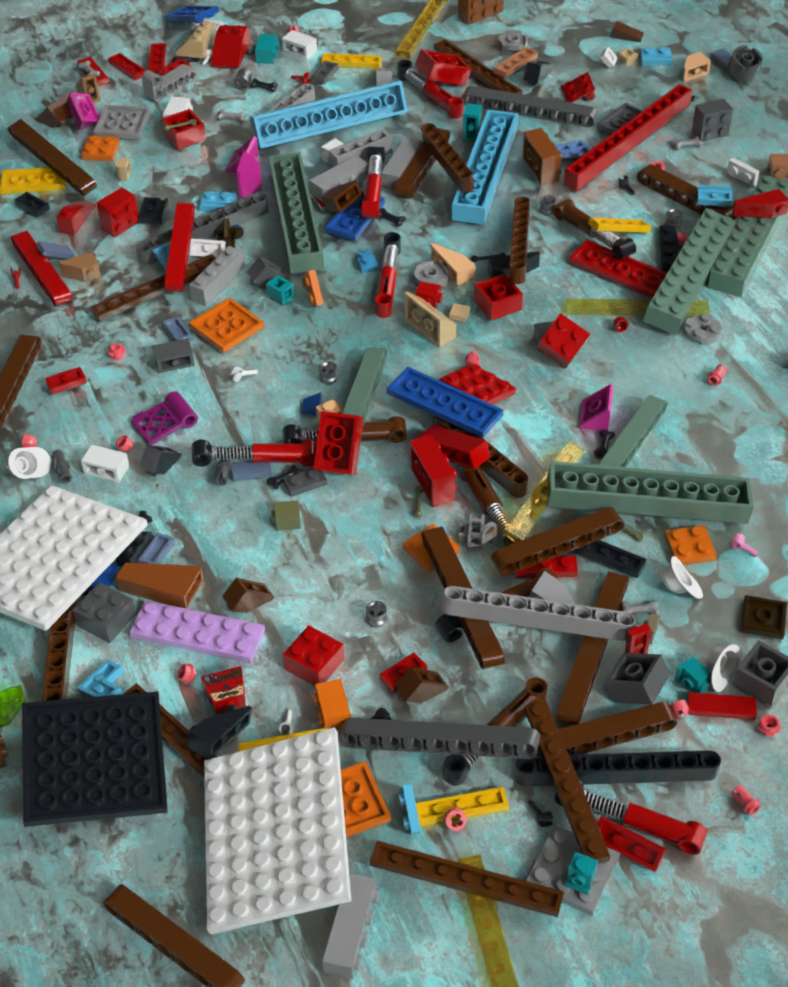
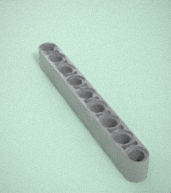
(536, 613)

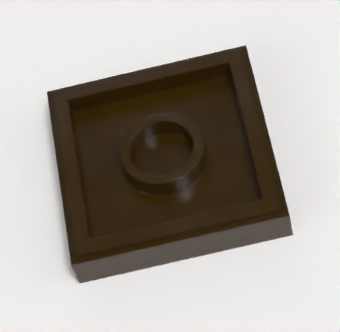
(764, 617)

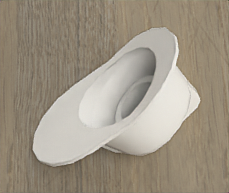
(29, 462)
(679, 580)
(723, 664)

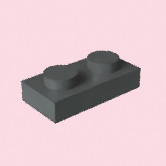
(324, 72)
(304, 481)

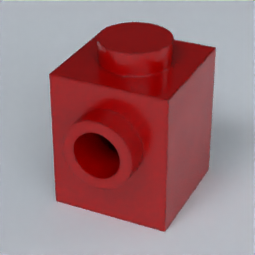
(430, 293)

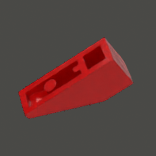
(762, 205)
(73, 216)

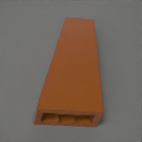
(161, 582)

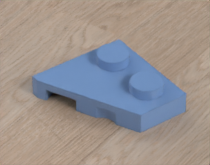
(573, 149)

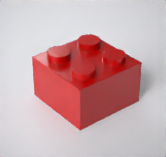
(184, 135)
(118, 212)
(498, 297)
(563, 340)
(313, 656)

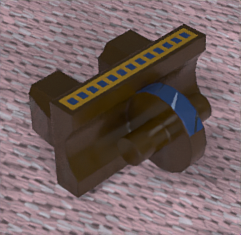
(229, 233)

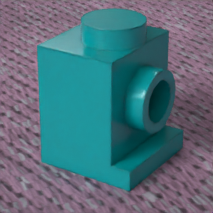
(280, 289)
(693, 676)
(581, 873)

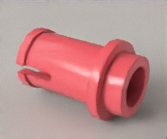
(715, 377)
(746, 800)

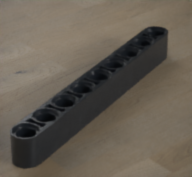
(628, 763)

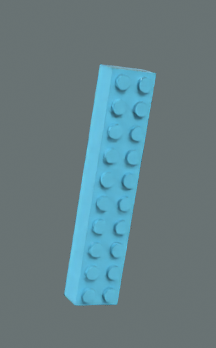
(328, 114)
(487, 166)

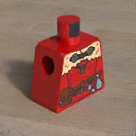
(225, 690)

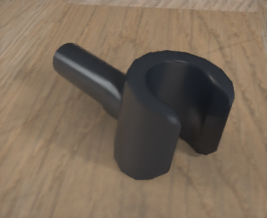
(623, 183)
(381, 713)
(545, 818)

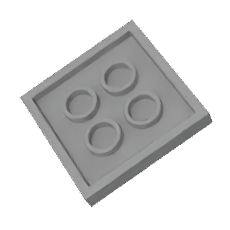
(122, 122)
(553, 865)

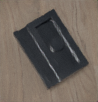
(153, 210)

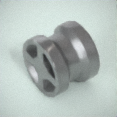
(546, 205)
(674, 218)
(328, 372)
(372, 610)

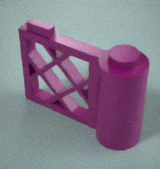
(174, 407)

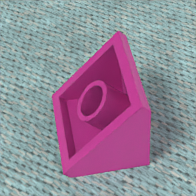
(82, 110)
(250, 147)
(248, 176)
(596, 410)

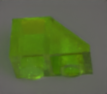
(10, 704)

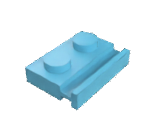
(656, 56)
(714, 195)
(215, 200)

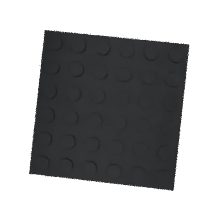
(92, 759)

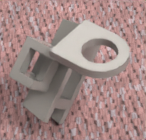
(476, 535)

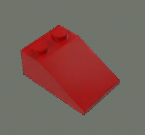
(230, 46)

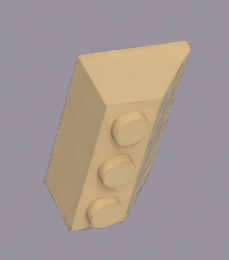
(198, 41)
(428, 320)

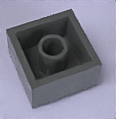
(712, 120)
(104, 612)
(763, 673)
(637, 678)

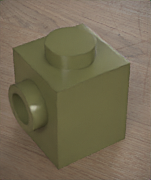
(286, 515)

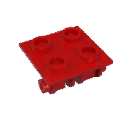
(578, 88)

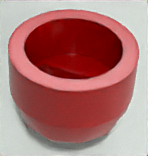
(623, 324)

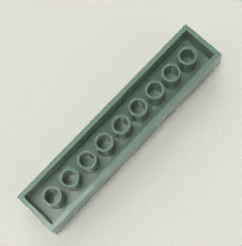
(296, 213)
(745, 246)
(689, 272)
(649, 492)

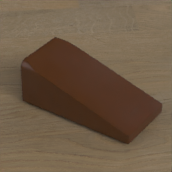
(625, 32)

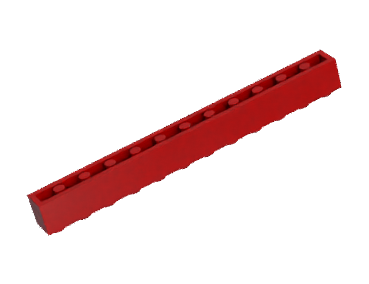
(627, 137)

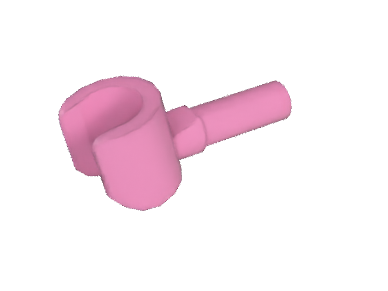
(738, 543)

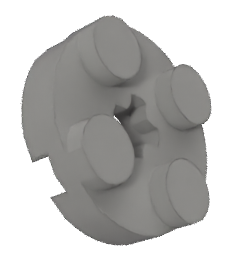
(513, 41)
(438, 273)
(695, 325)

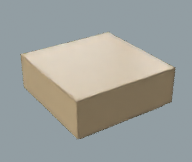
(627, 55)
(459, 312)

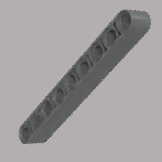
(539, 107)
(206, 225)
(439, 738)

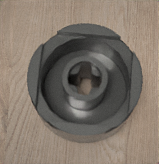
(744, 64)

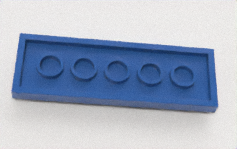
(445, 402)

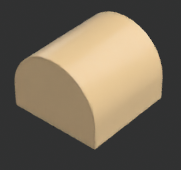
(123, 168)

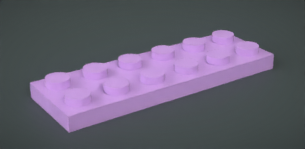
(197, 631)

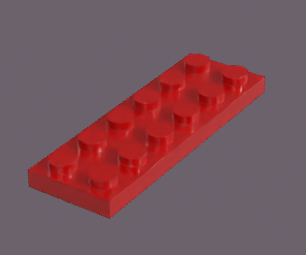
(625, 272)

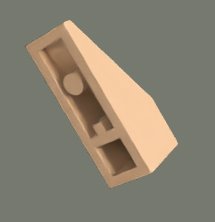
(459, 266)

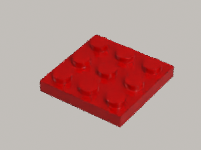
(479, 384)

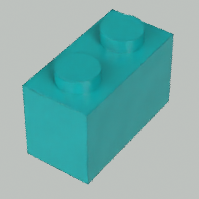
(267, 48)
(472, 122)

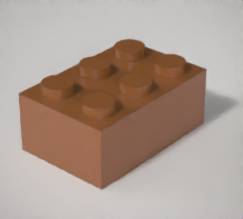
(476, 10)
(541, 156)

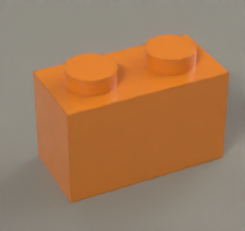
(332, 704)

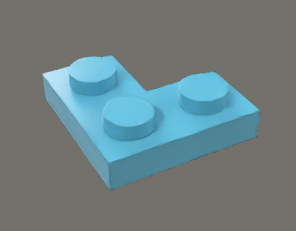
(101, 681)

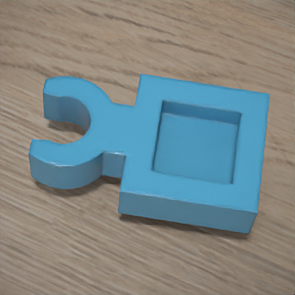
(366, 262)

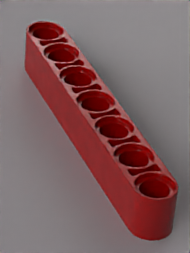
(179, 247)
(41, 268)

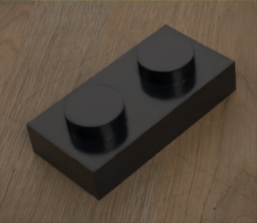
(32, 204)
(135, 549)

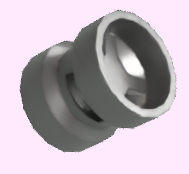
(243, 78)

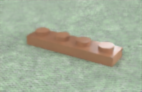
(515, 62)

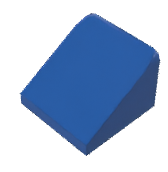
(310, 404)

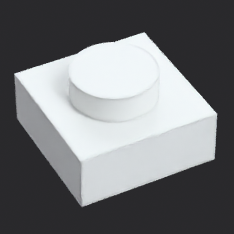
(608, 57)

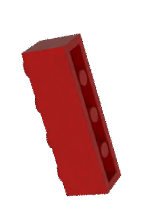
(460, 447)

